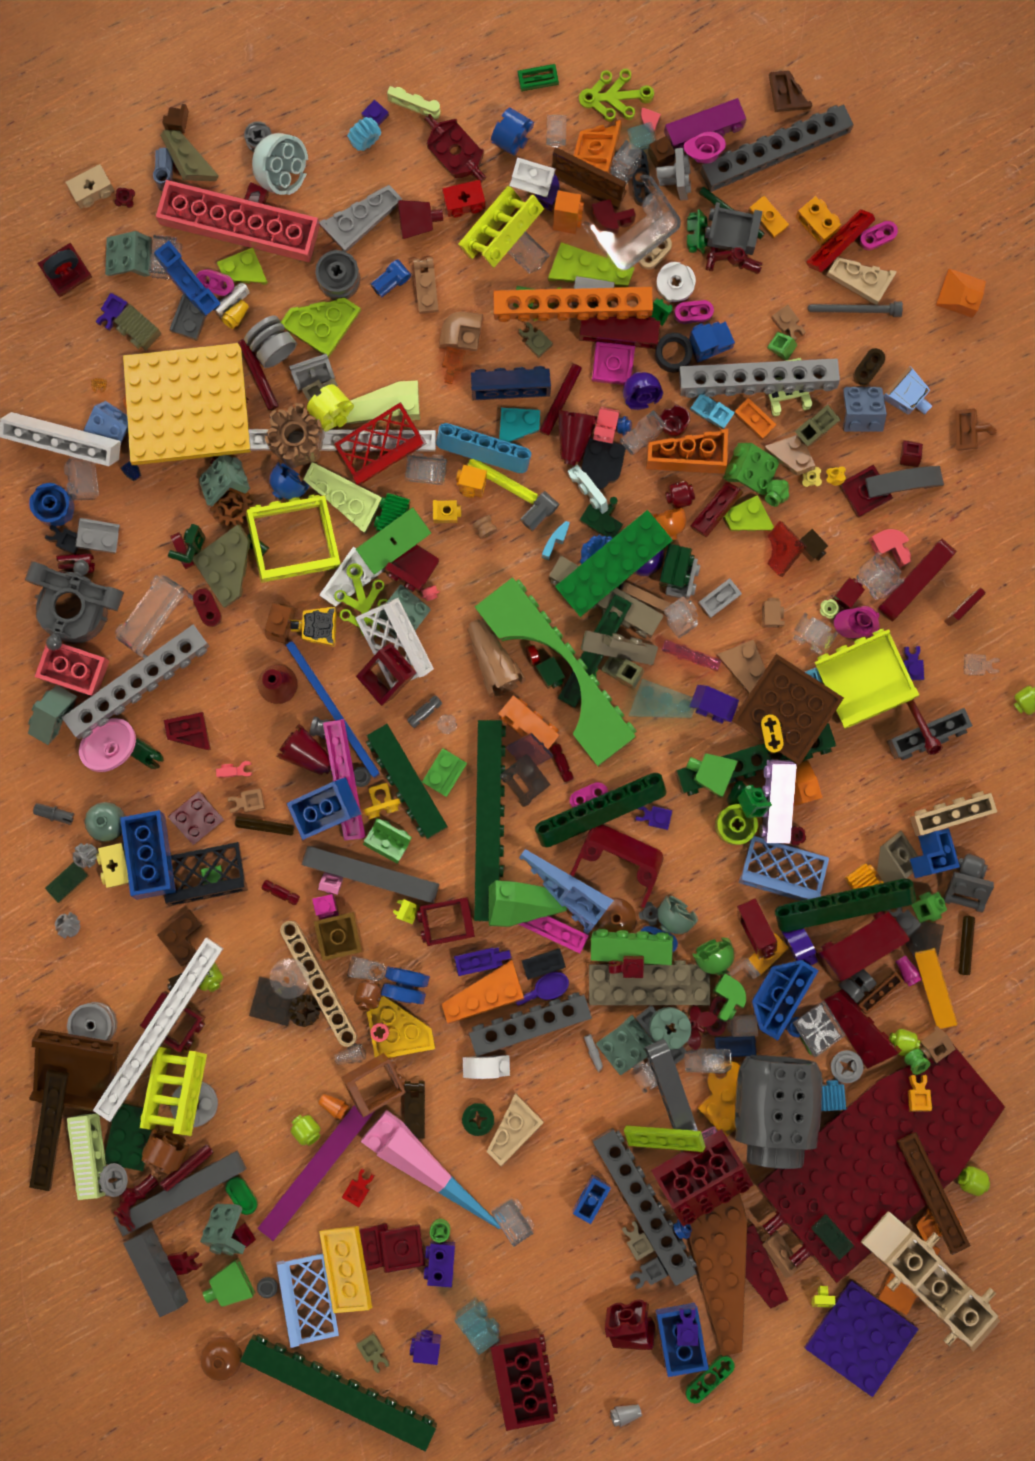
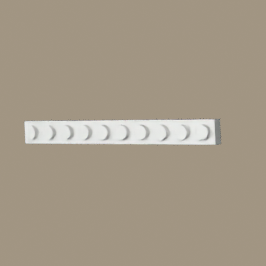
(258, 442)
(158, 1029)

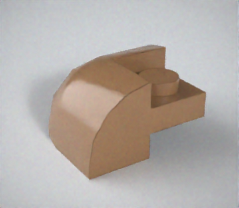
(461, 331)

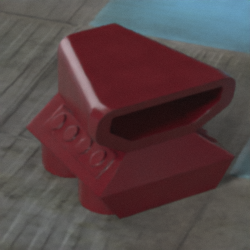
(630, 1326)

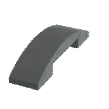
(904, 480)

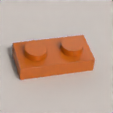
(755, 418)

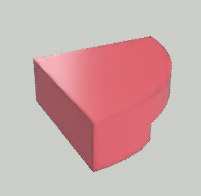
(650, 116)

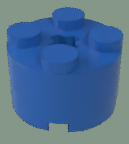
(512, 131)
(43, 498)

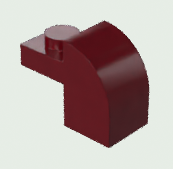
(608, 220)

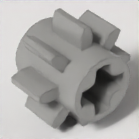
(85, 855)
(67, 925)

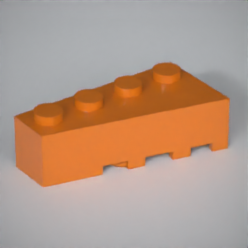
(690, 454)

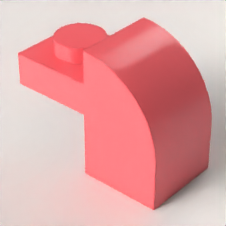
(606, 425)
(892, 541)

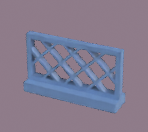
(778, 886)

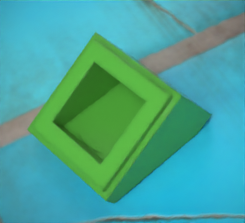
(782, 345)

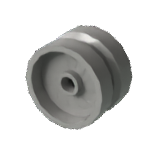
(100, 1014)

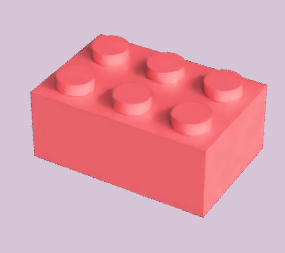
(72, 669)

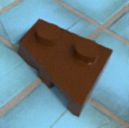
(787, 93)

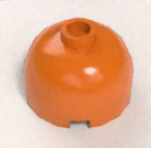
(672, 521)

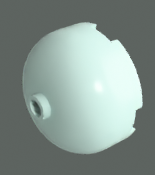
(275, 160)

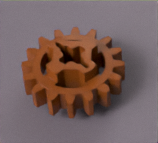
(230, 513)

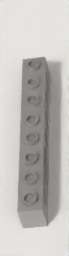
(766, 370)
(75, 717)

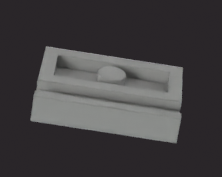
(97, 535)

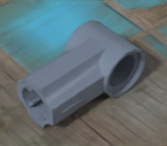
(163, 167)

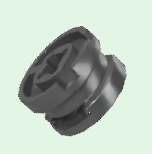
(255, 133)

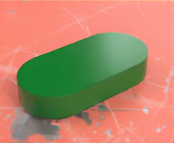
(242, 1195)

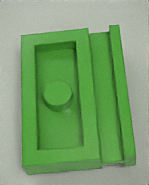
(444, 772)

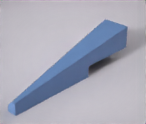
(582, 900)

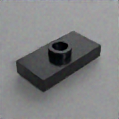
(543, 963)

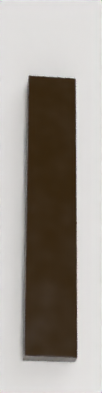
(49, 1130)

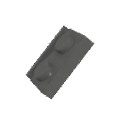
(187, 320)

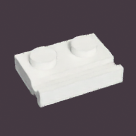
(532, 177)

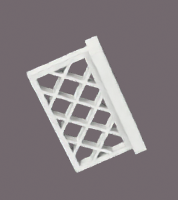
(405, 638)

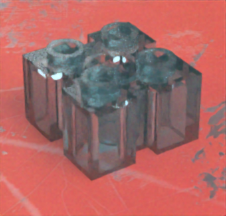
(477, 1326)

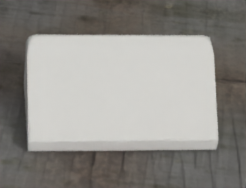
(239, 293)

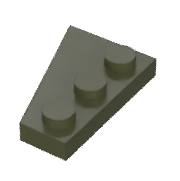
(187, 158)

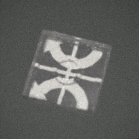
(819, 1029)

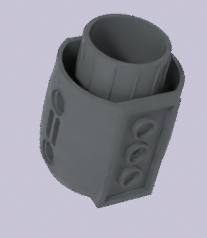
(778, 1109)

